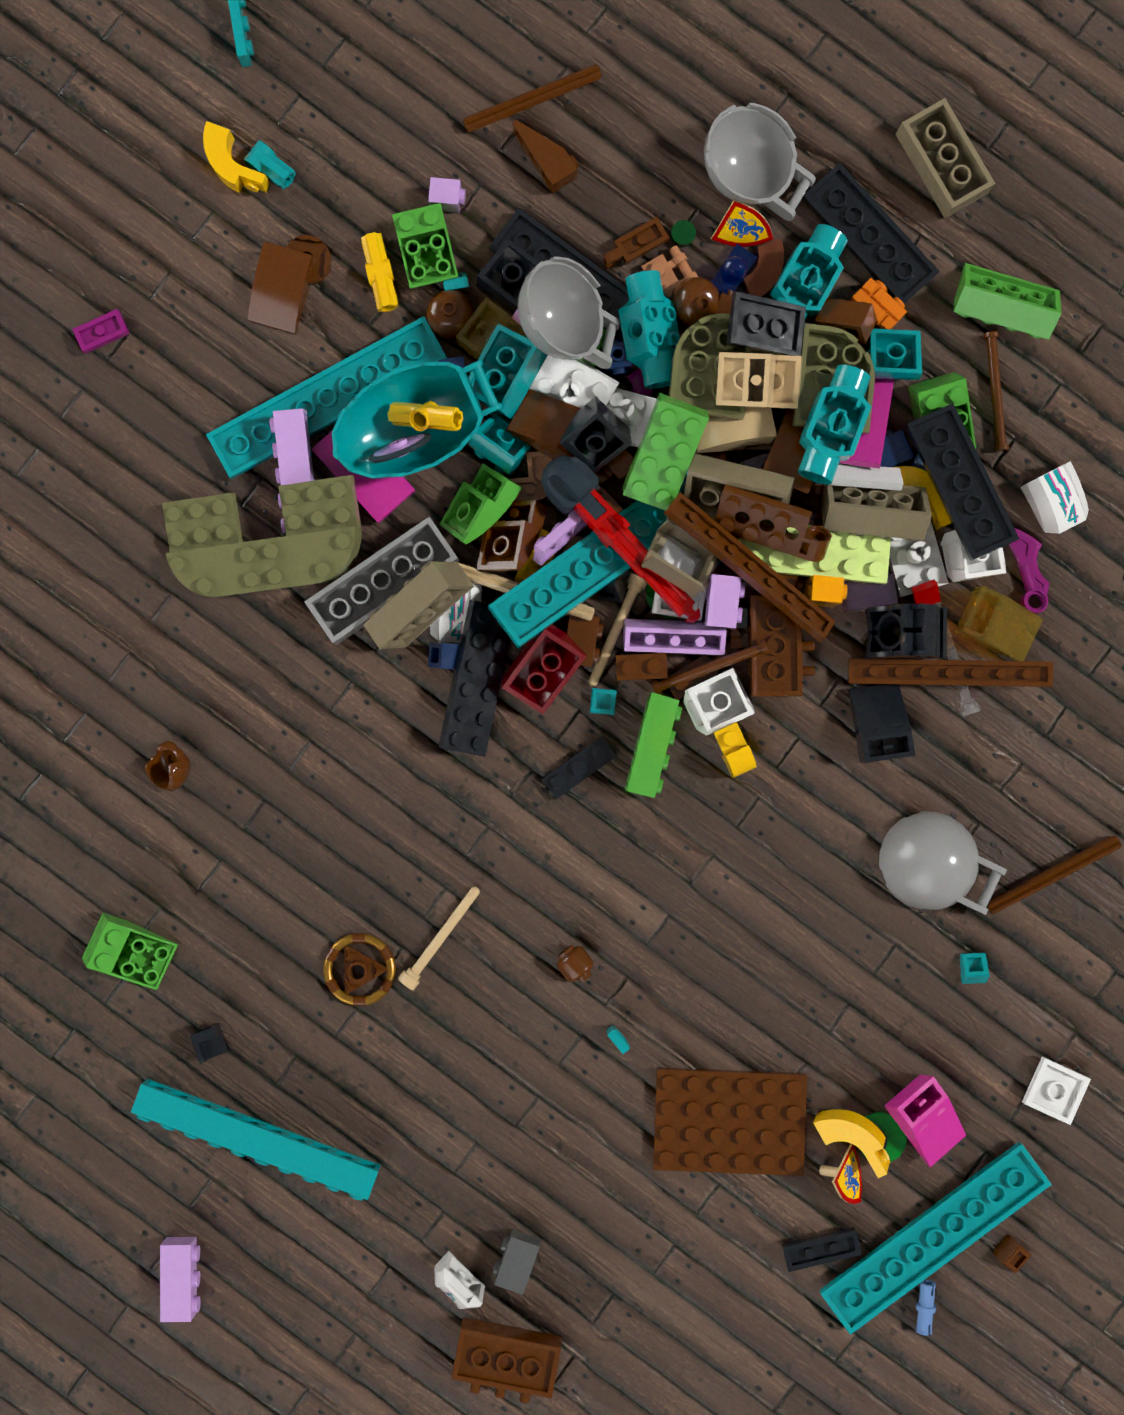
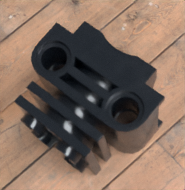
(906, 632)

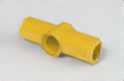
(379, 272)
(425, 416)

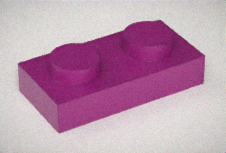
(101, 331)

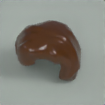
(168, 767)

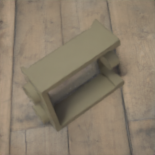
(680, 559)

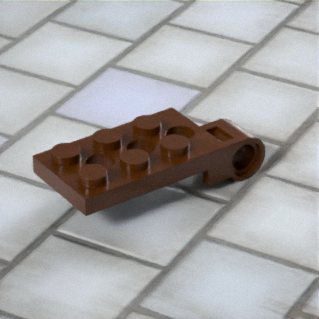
(807, 544)

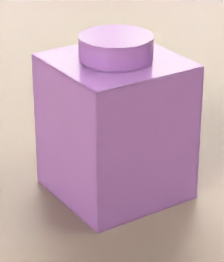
(448, 193)

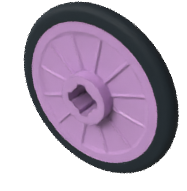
(400, 447)

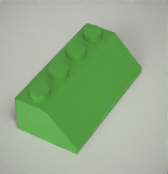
(1007, 301)
(652, 745)

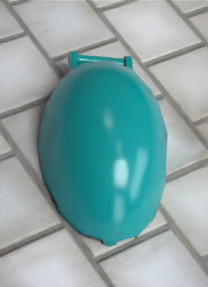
(366, 427)

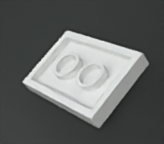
(573, 382)
(633, 411)
(916, 562)

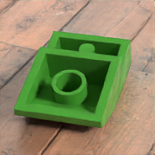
(479, 504)

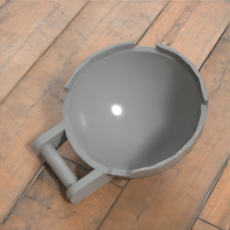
(754, 158)
(565, 312)
(934, 863)

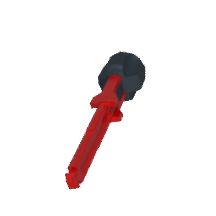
(572, 487)

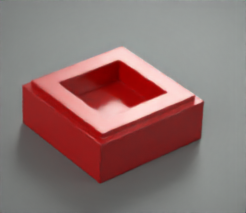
(926, 593)

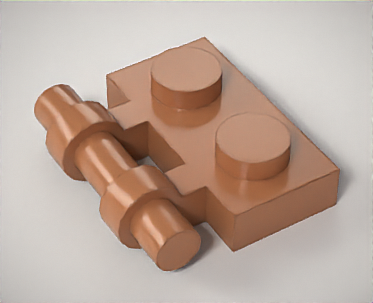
(668, 278)

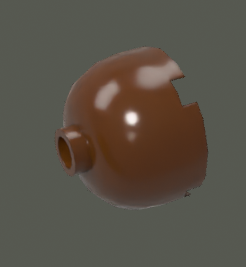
(694, 300)
(448, 313)

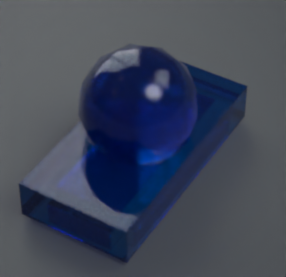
(734, 269)

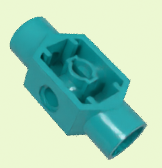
(812, 270)
(649, 328)
(834, 424)

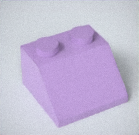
(723, 601)

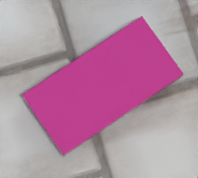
(870, 446)
(376, 495)

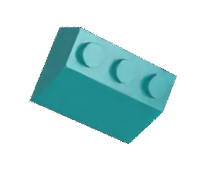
(510, 368)

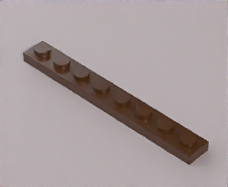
(749, 567)
(950, 672)

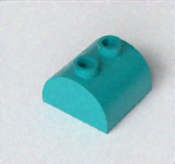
(895, 354)
(498, 445)

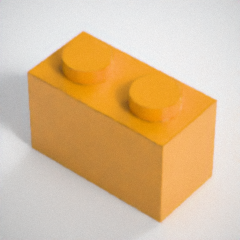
(825, 590)

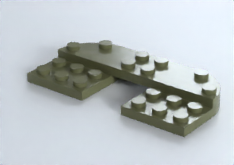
(823, 349)
(318, 543)

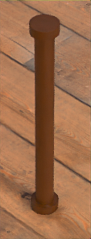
(991, 339)
(711, 666)

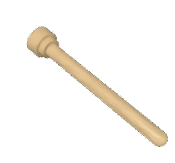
(635, 586)
(411, 977)

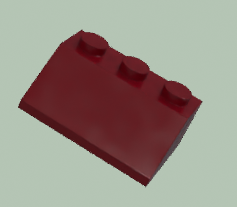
(543, 668)

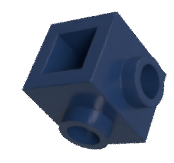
(620, 366)

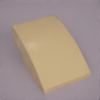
(736, 434)

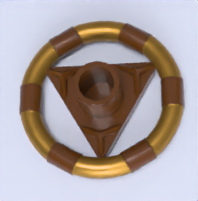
(359, 969)

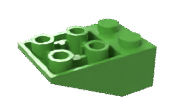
(425, 245)
(941, 392)
(128, 952)

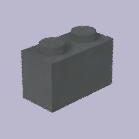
(516, 1262)

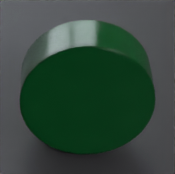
(683, 233)

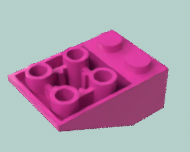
(927, 1118)

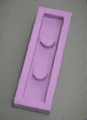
(559, 536)

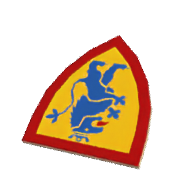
(742, 226)
(847, 1176)

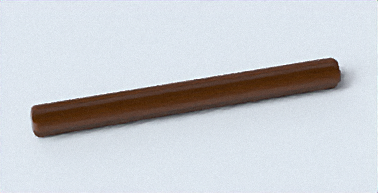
(532, 98)
(1053, 874)

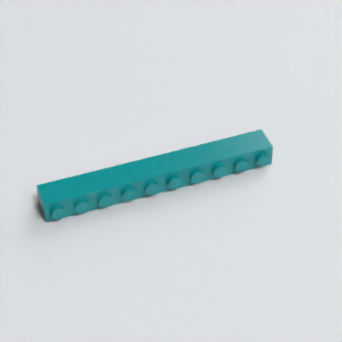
(255, 1139)

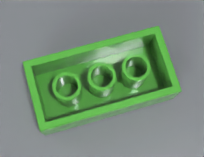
(665, 452)

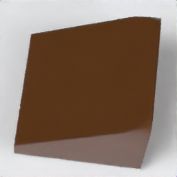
(1011, 1253)

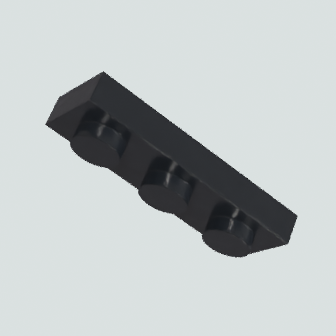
(579, 767)
(821, 1249)

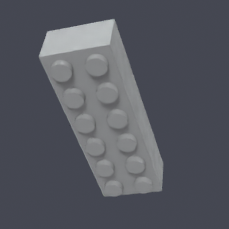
(349, 600)

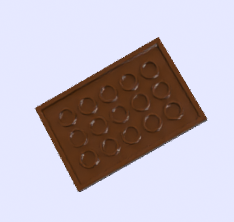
(730, 1121)

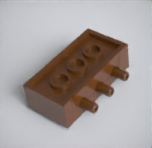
(781, 670)
(506, 1359)

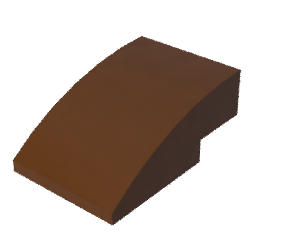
(280, 287)
(787, 454)
(512, 537)

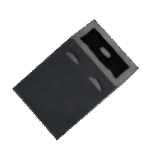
(881, 723)

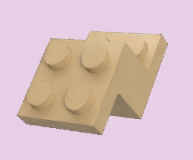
(759, 380)

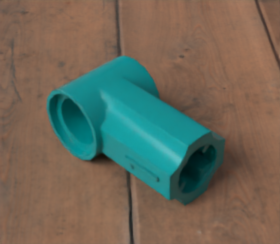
(264, 160)

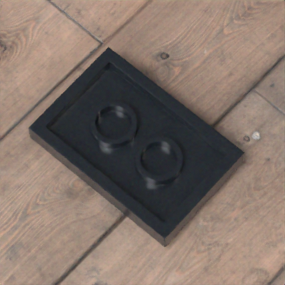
(765, 325)

